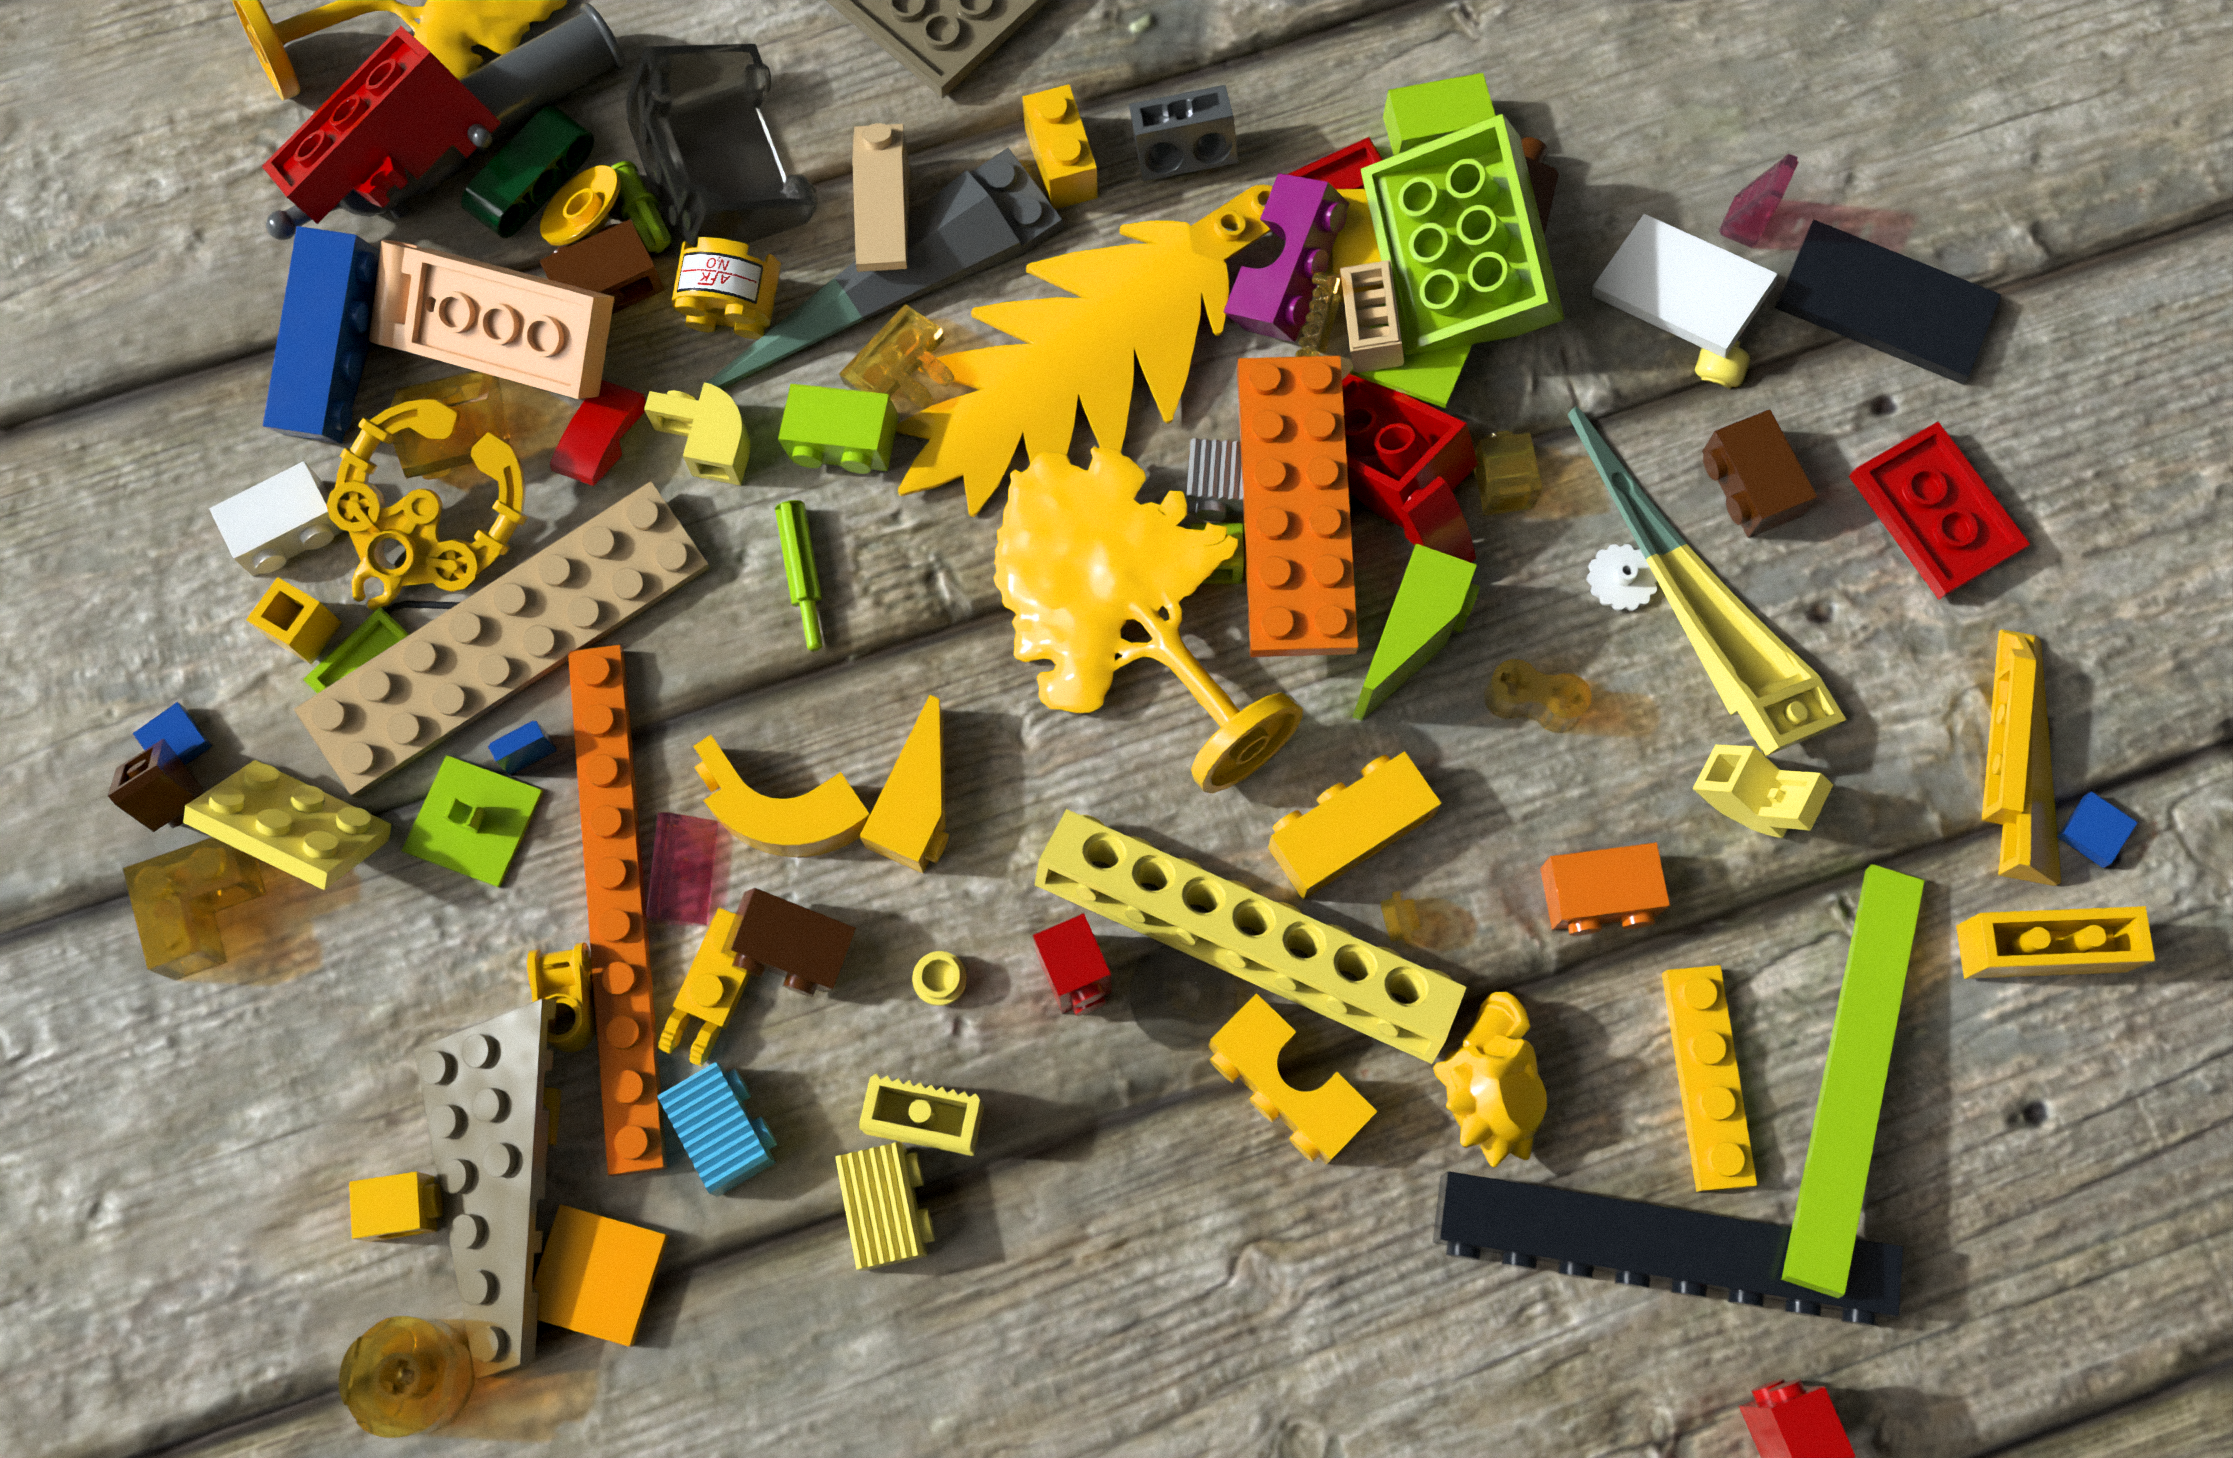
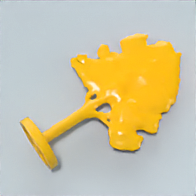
(445, 29)
(1089, 558)

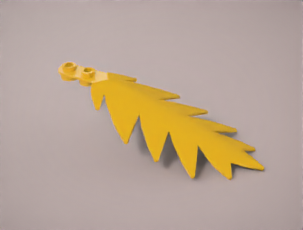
(1083, 348)

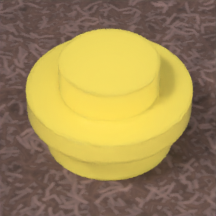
(939, 978)

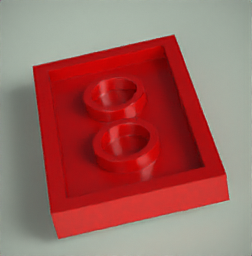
(1938, 510)

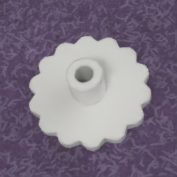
(1621, 578)

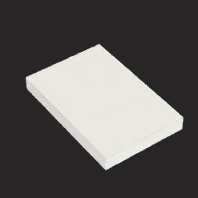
(1684, 285)

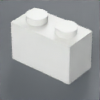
(276, 520)

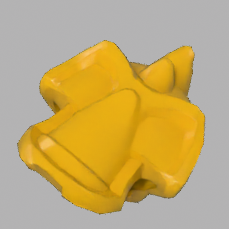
(1495, 1082)

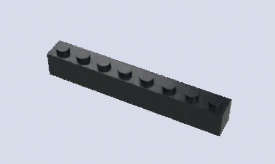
(1652, 1243)

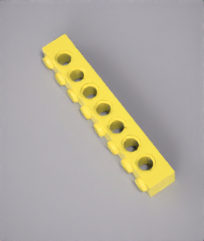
(1259, 959)

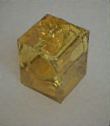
(1507, 473)

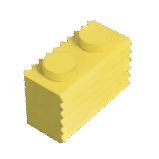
(921, 1115)
(883, 1205)

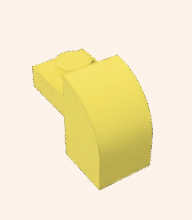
(714, 427)
(1758, 794)

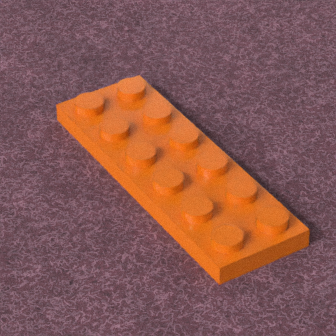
(1296, 507)

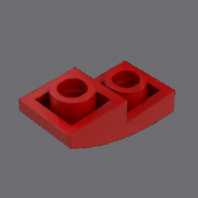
(593, 435)
(1436, 521)

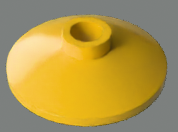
(580, 206)

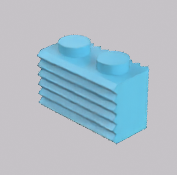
(718, 1128)

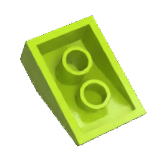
(1428, 606)

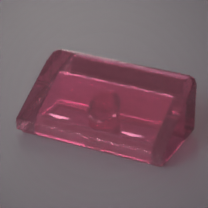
(682, 870)

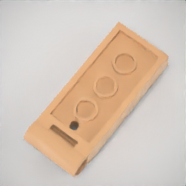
(491, 319)

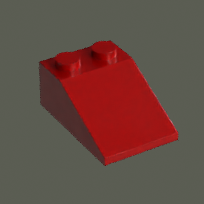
(1399, 446)

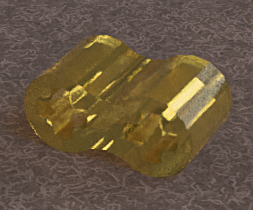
(1537, 696)

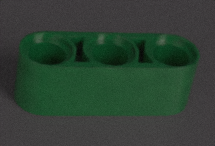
(527, 171)

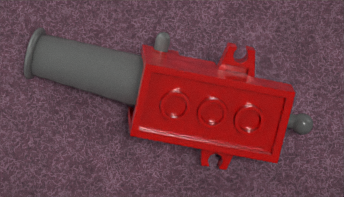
(412, 123)

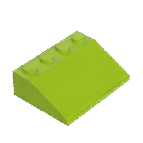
(1463, 239)

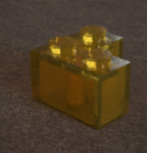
(178, 900)

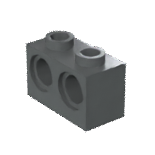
(1184, 132)

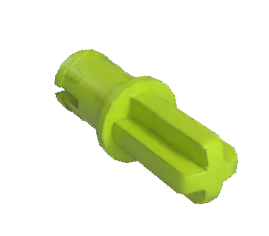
(641, 208)

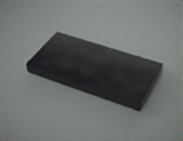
(1888, 301)

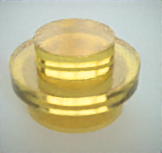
(1401, 917)

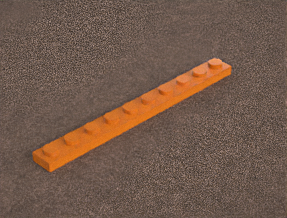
(617, 913)

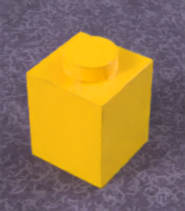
(294, 620)

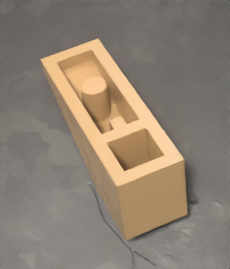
(881, 197)

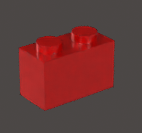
(1074, 965)
(1795, 1422)

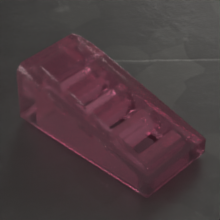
(1757, 203)

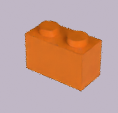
(1605, 888)

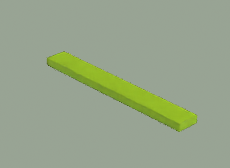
(1853, 1083)

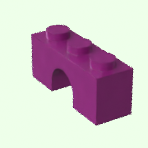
(1278, 297)

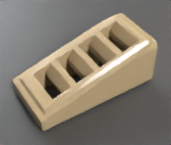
(1378, 346)

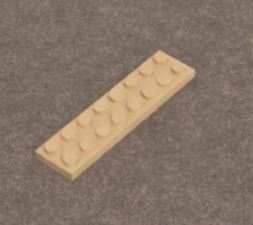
(501, 639)

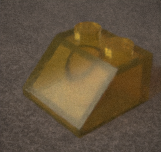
(481, 411)

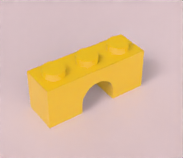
(1319, 1118)

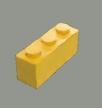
(1352, 823)
(2055, 942)

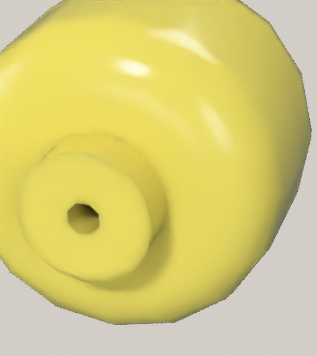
(1723, 371)

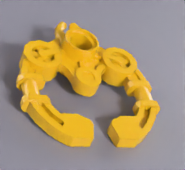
(415, 518)

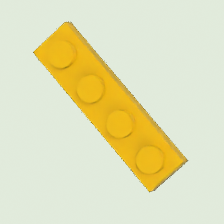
(1709, 1079)

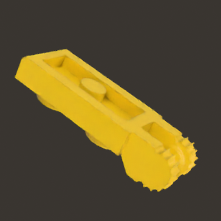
(707, 993)

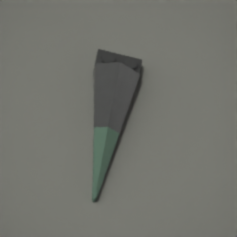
(957, 233)

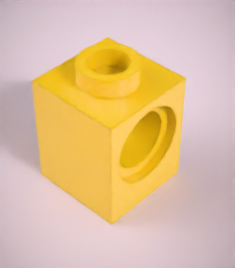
(394, 1206)

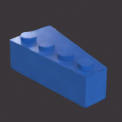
(322, 335)

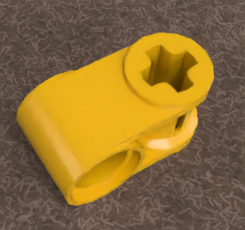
(569, 980)

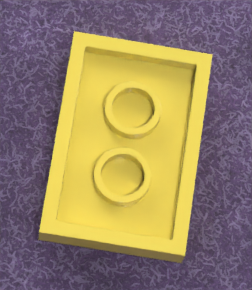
(287, 824)

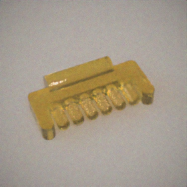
(1322, 316)

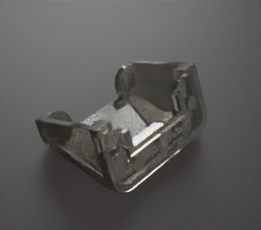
(710, 147)

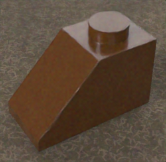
(154, 787)

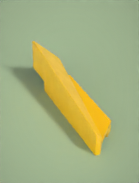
(2019, 763)

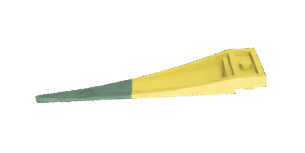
(1746, 661)

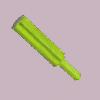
(800, 566)

